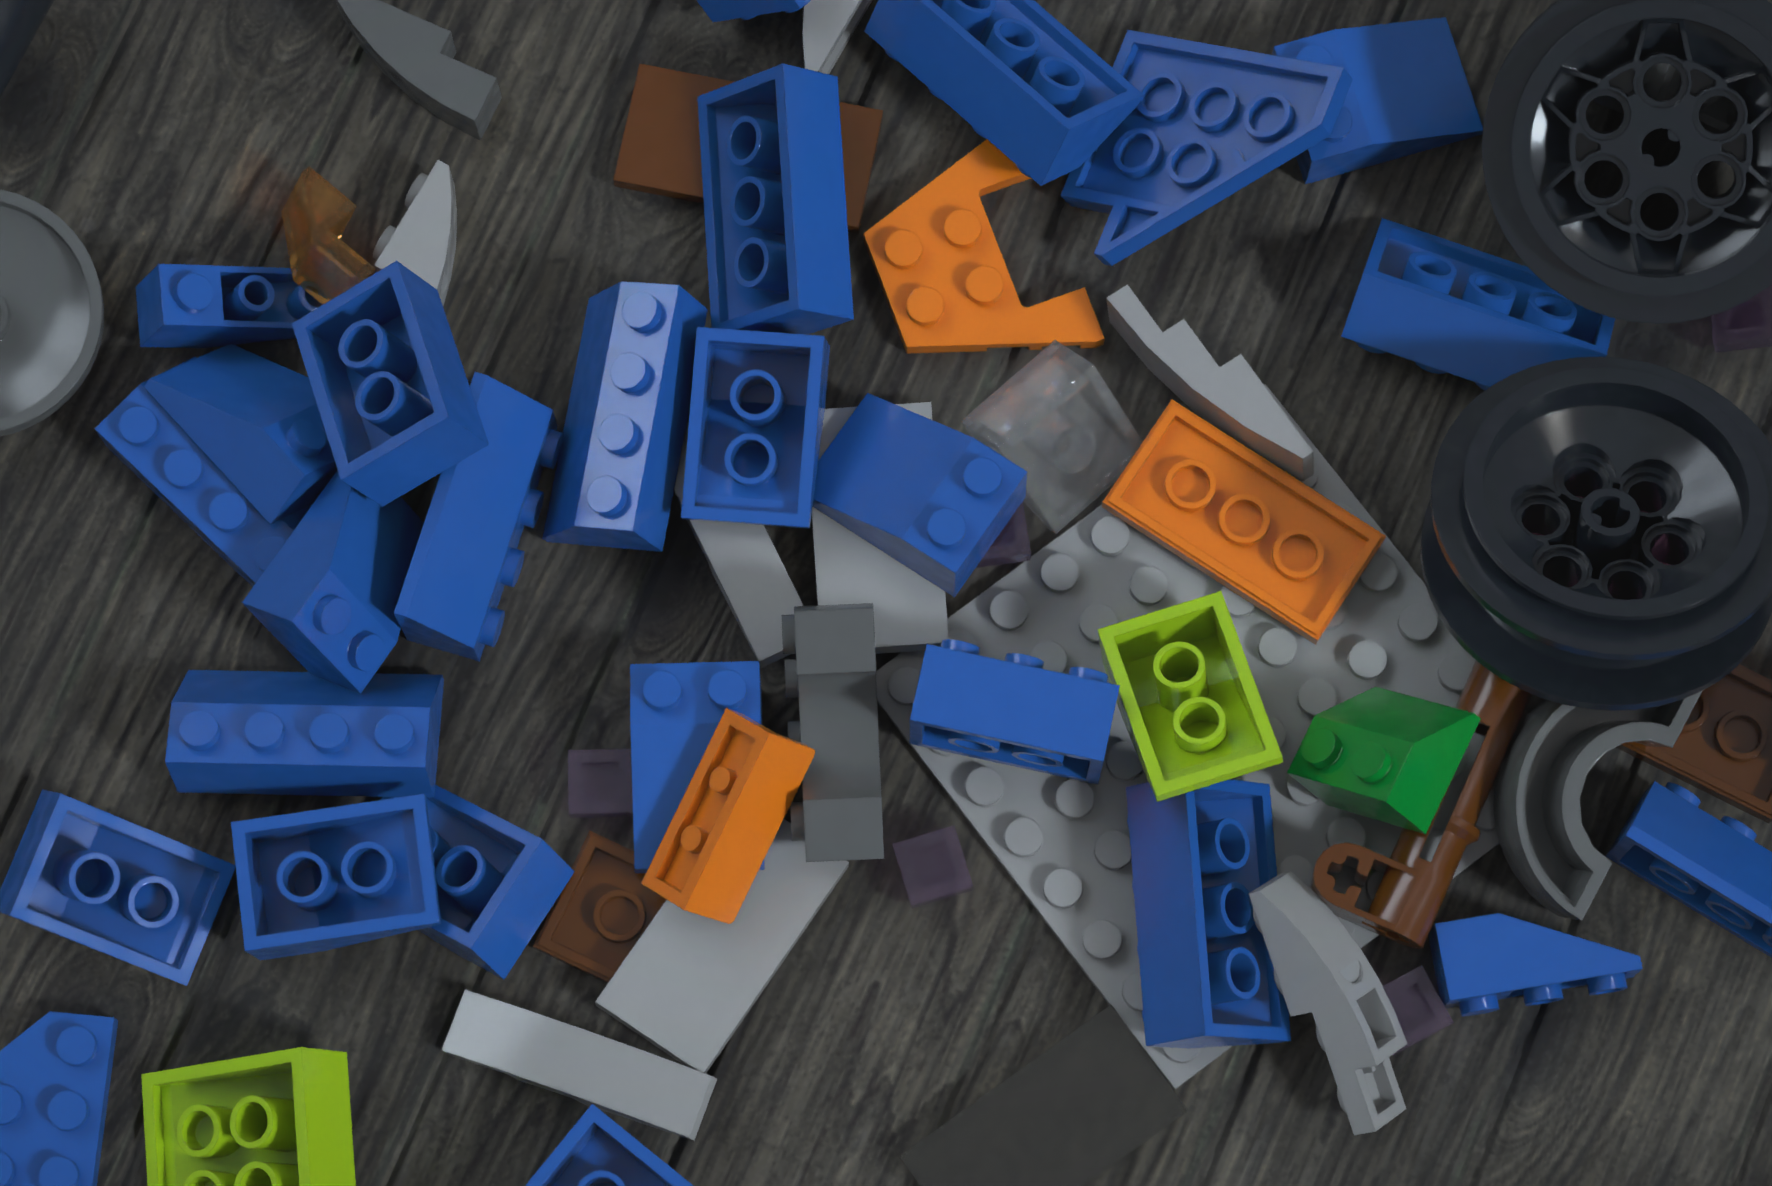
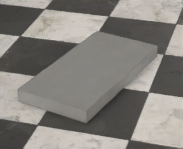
(853, 571)
(698, 976)

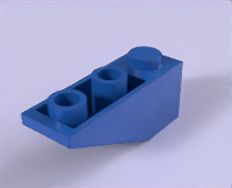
(218, 305)
(1508, 958)

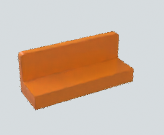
(728, 818)

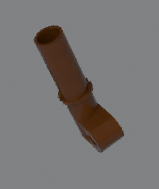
(1411, 885)

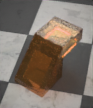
(313, 228)

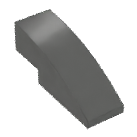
(422, 64)

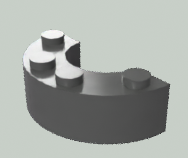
(840, 722)
(1542, 787)

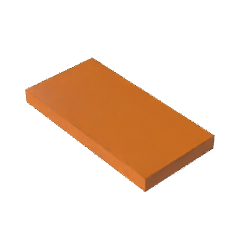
(1243, 521)

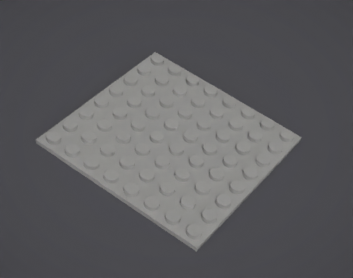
(1071, 837)

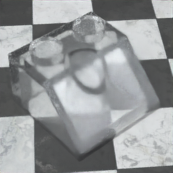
(1059, 428)

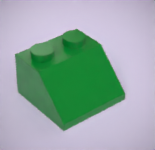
(1384, 756)

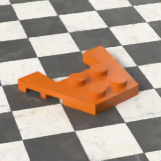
(950, 276)

